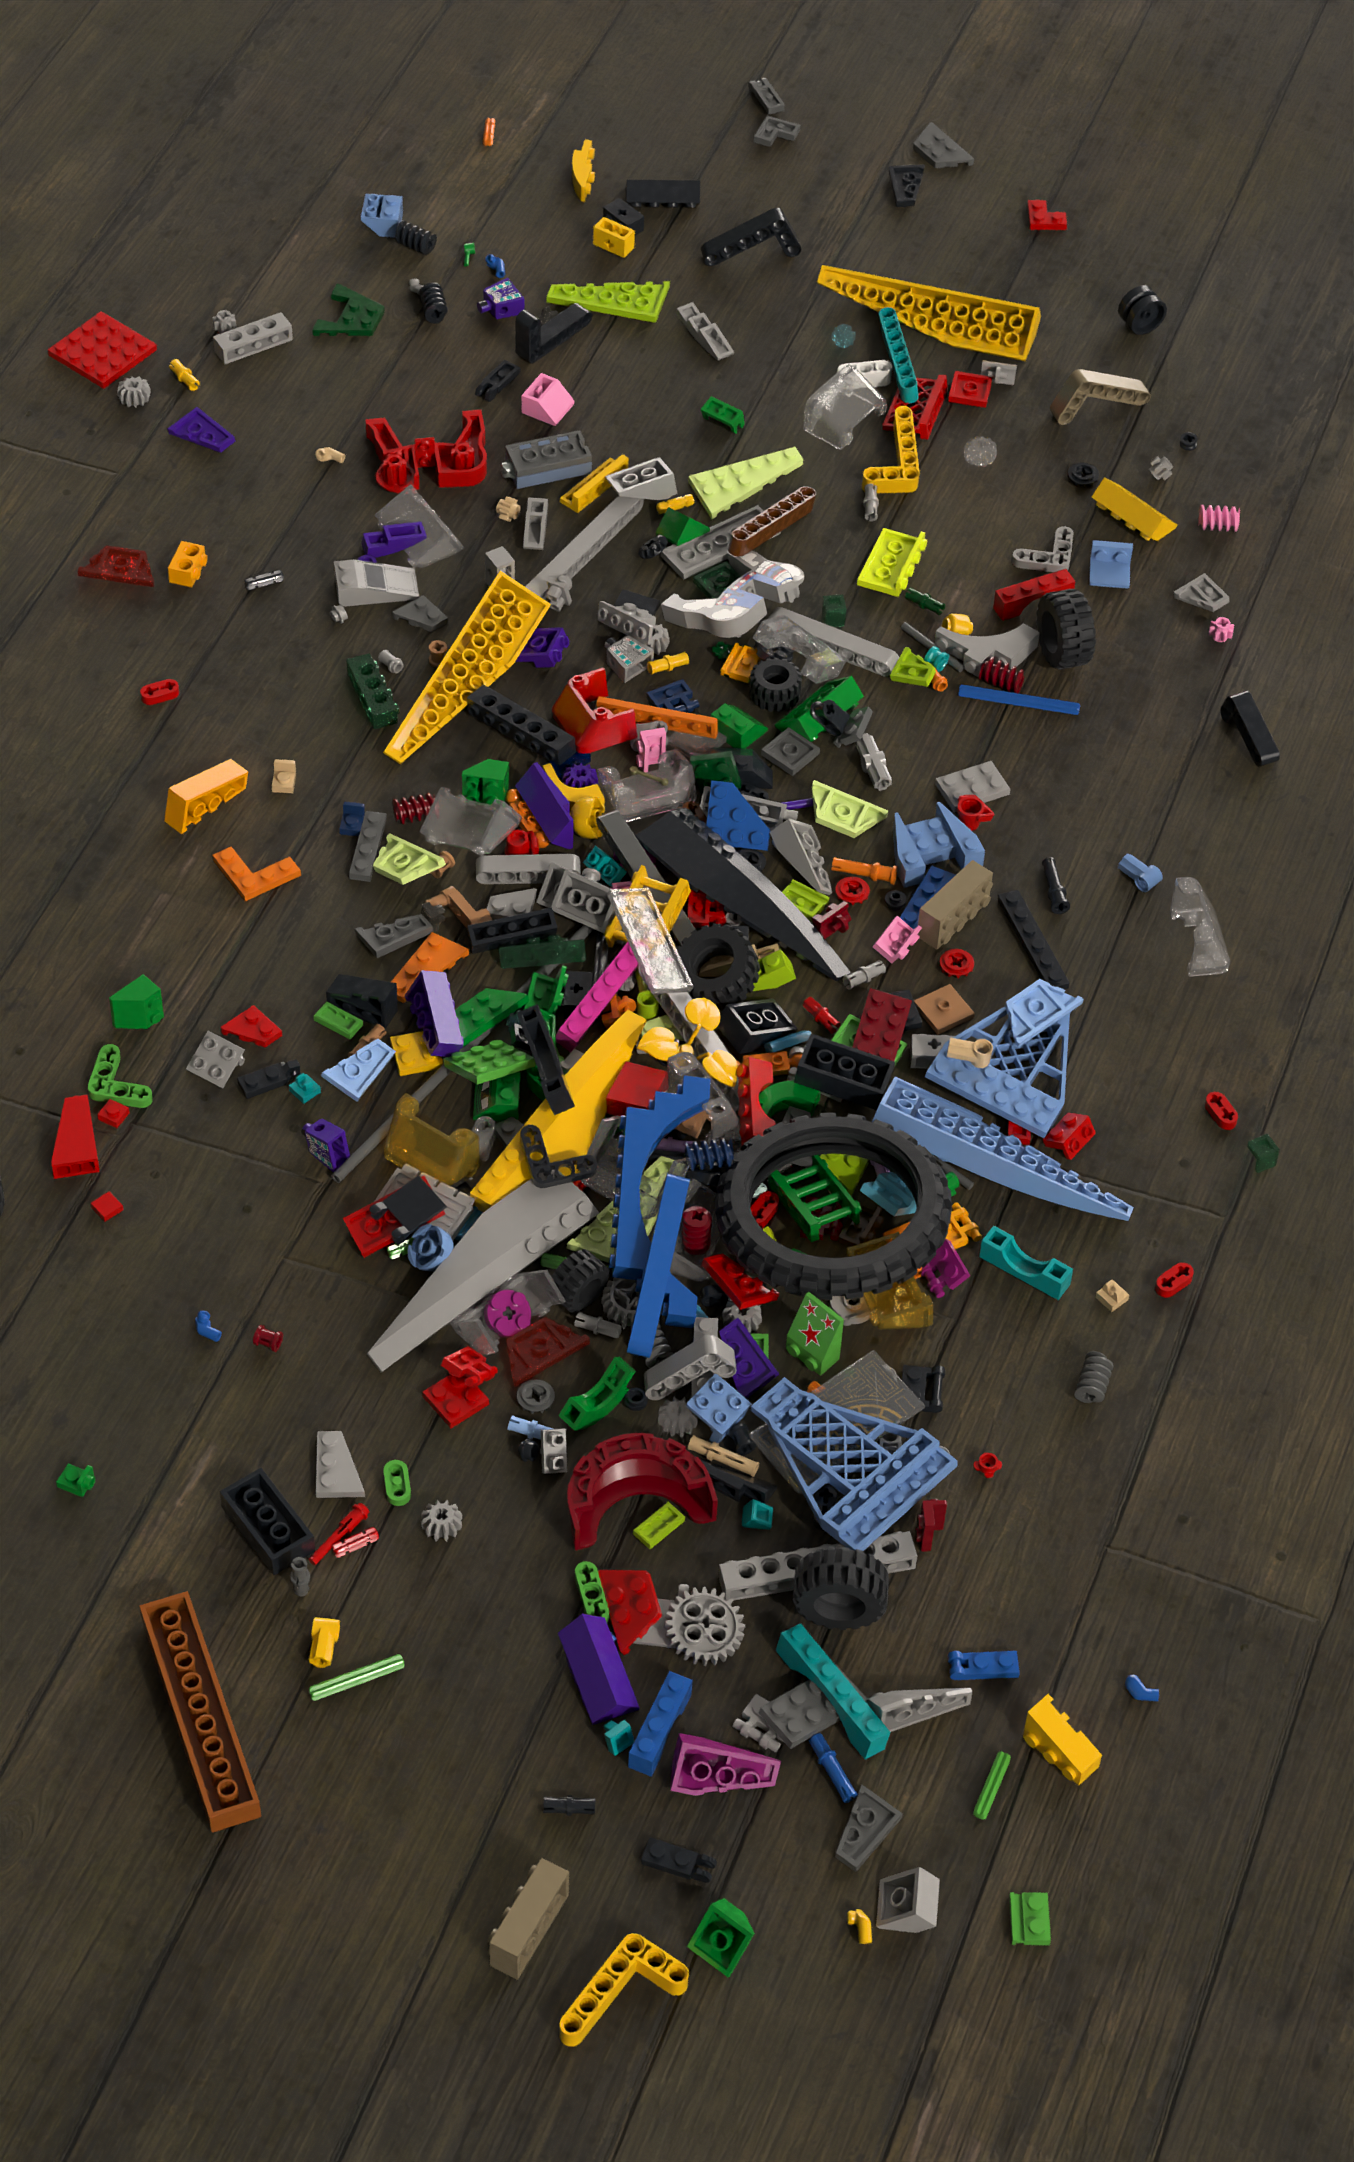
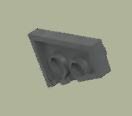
(867, 1827)

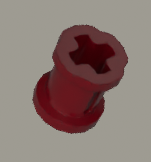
(268, 1338)

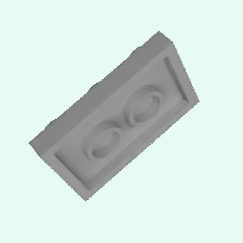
(978, 780)

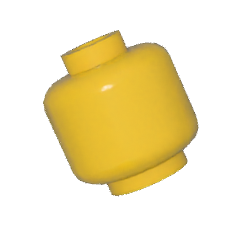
(958, 623)

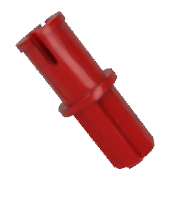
(821, 1014)

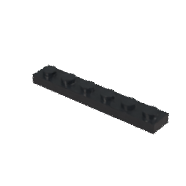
(1032, 939)

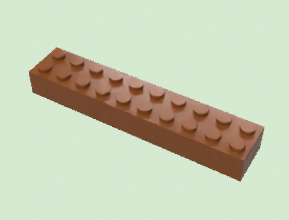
(200, 1712)

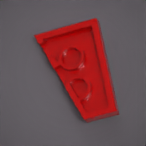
(739, 1287)

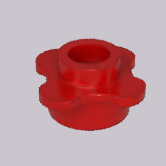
(988, 1459)

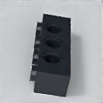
(511, 930)

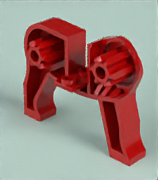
(455, 464)

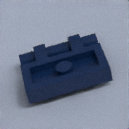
(673, 694)

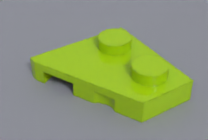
(912, 669)

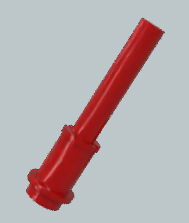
(359, 1513)

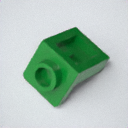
(76, 1479)

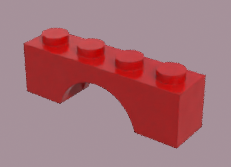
(1012, 600)
(753, 1077)

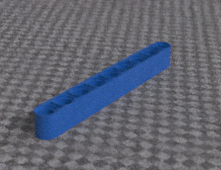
(658, 1266)

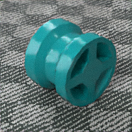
(937, 658)

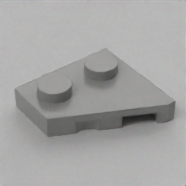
(1202, 593)

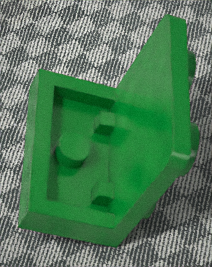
(546, 991)

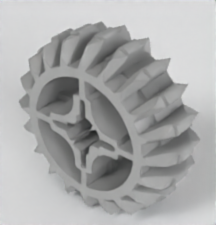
(620, 1292)

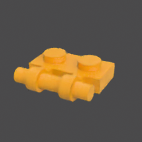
(958, 1234)

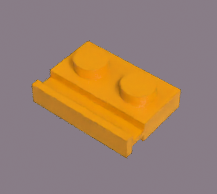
(740, 663)

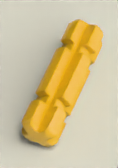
(676, 503)

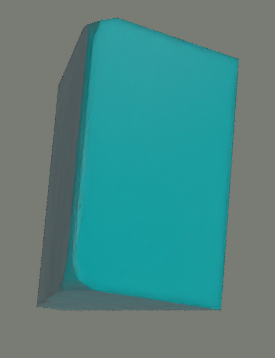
(757, 1515)

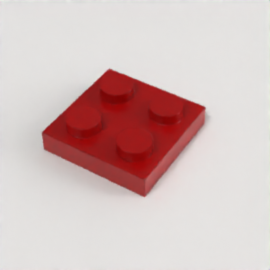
(970, 389)
(455, 1400)

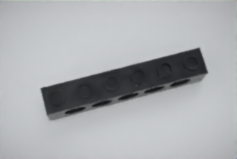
(521, 725)

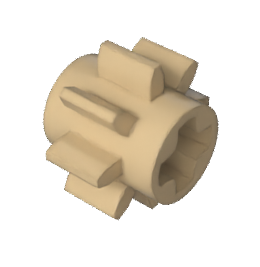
(508, 509)

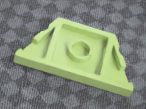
(843, 811)
(405, 861)

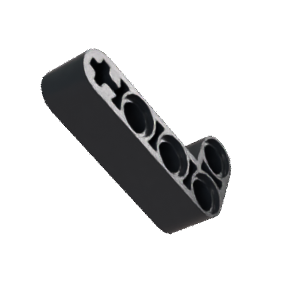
(1252, 727)

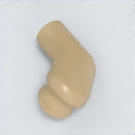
(329, 454)

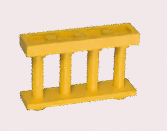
(670, 910)

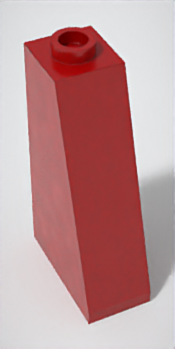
(75, 1140)

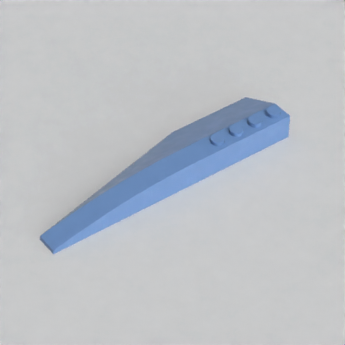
(966, 1141)

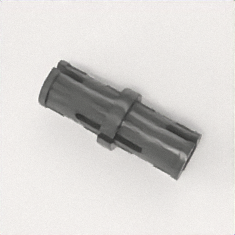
(300, 1576)

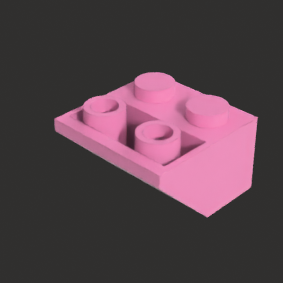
(546, 400)

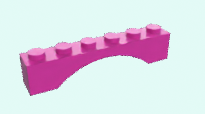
(597, 999)

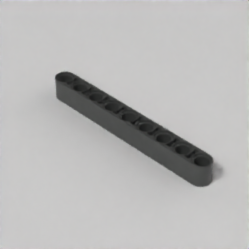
(632, 857)

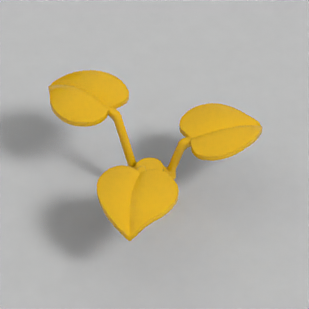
(705, 1014)

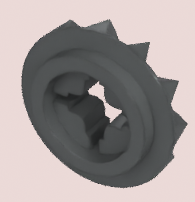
(541, 1389)

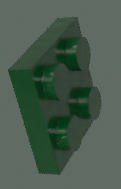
(715, 767)

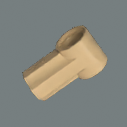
(976, 1052)

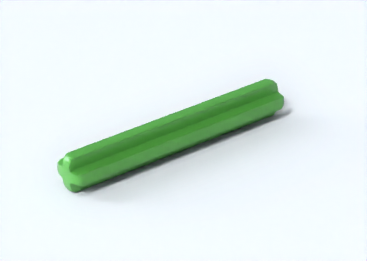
(356, 1677)

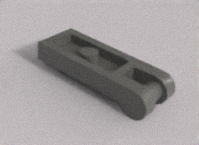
(767, 96)

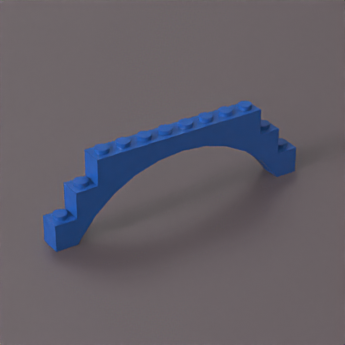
(641, 1135)

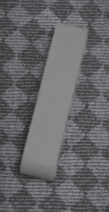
(521, 868)

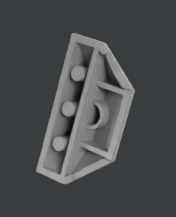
(769, 811)

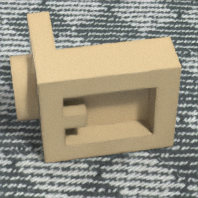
(284, 776)

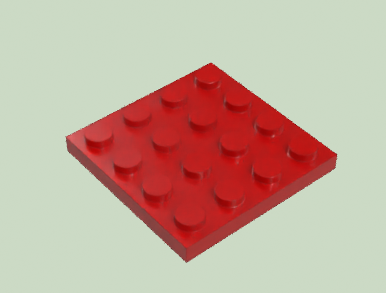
(102, 349)

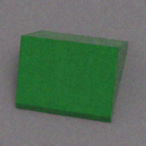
(680, 528)

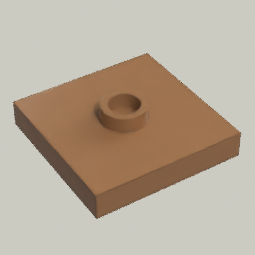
(944, 1009)

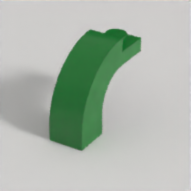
(788, 1093)
(595, 1404)

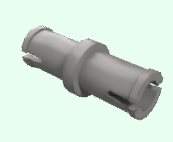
(871, 502)
(864, 974)

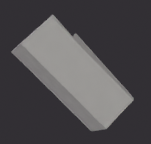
(577, 898)

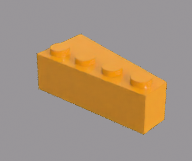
(203, 793)

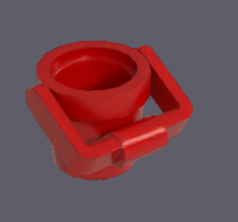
(973, 811)
(519, 843)

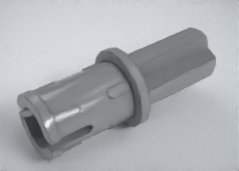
(598, 1325)

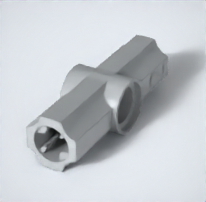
(873, 762)

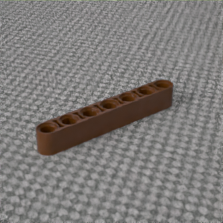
(771, 521)

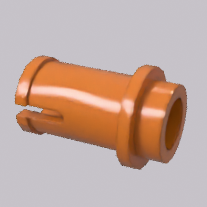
(939, 682)

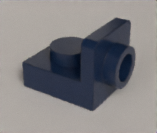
(352, 818)

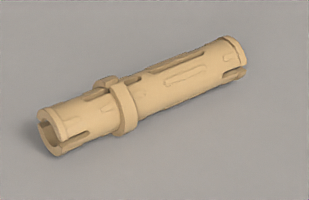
(698, 1444)

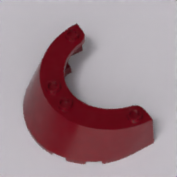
(631, 1467)

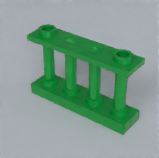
(800, 1210)

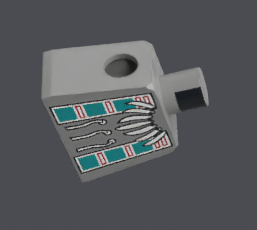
(628, 657)

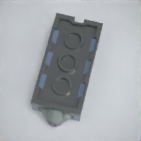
(547, 459)

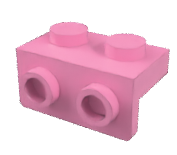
(650, 747)
(896, 939)

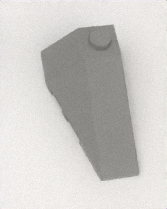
(800, 847)
(909, 1707)

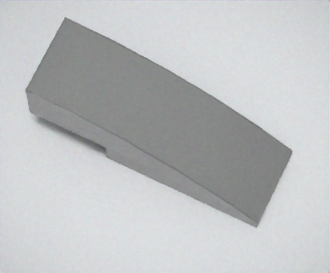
(535, 523)

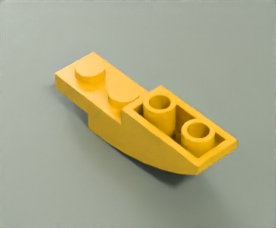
(582, 170)

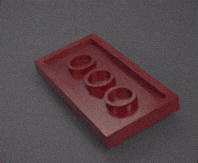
(882, 1024)

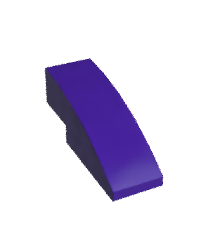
(393, 539)

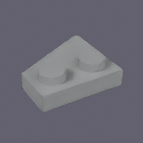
(511, 903)

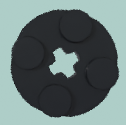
(778, 652)

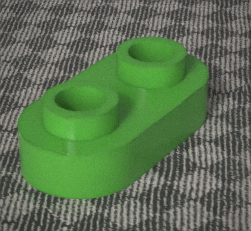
(397, 1484)

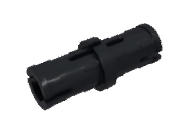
(569, 1805)

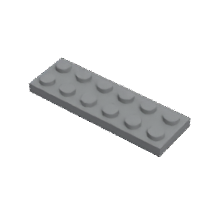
(708, 548)

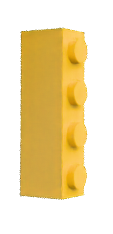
(1132, 510)

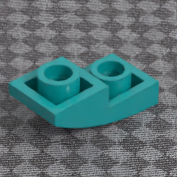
(609, 869)

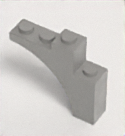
(976, 650)

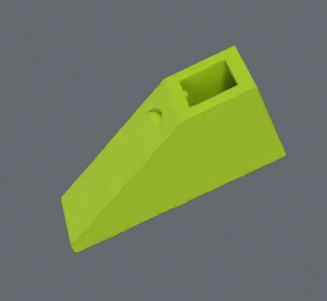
(774, 971)

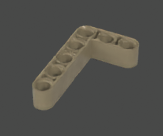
(1097, 385)

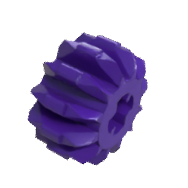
(580, 776)

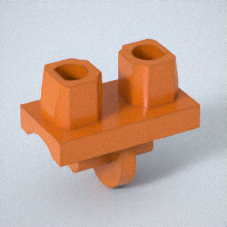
(618, 1008)

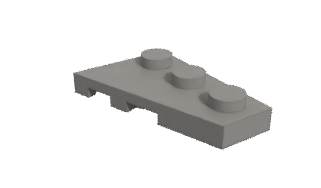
(335, 1468)

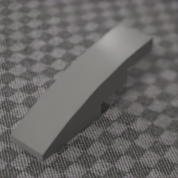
(704, 332)

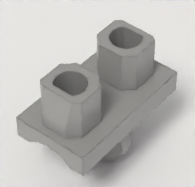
(1000, 372)
(558, 592)
(553, 1451)

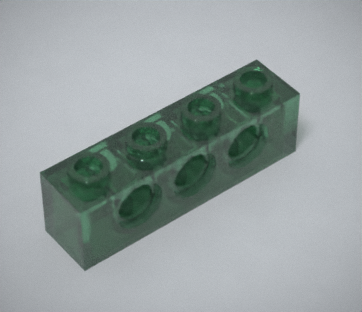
(372, 691)

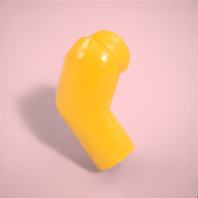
(863, 1923)

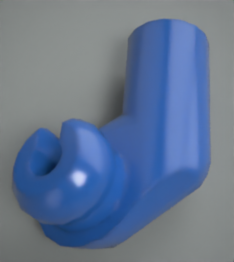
(204, 1327)

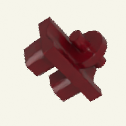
(834, 919)

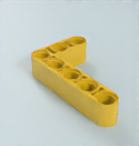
(905, 476)
(615, 1982)

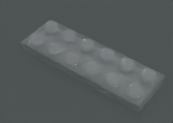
(650, 940)

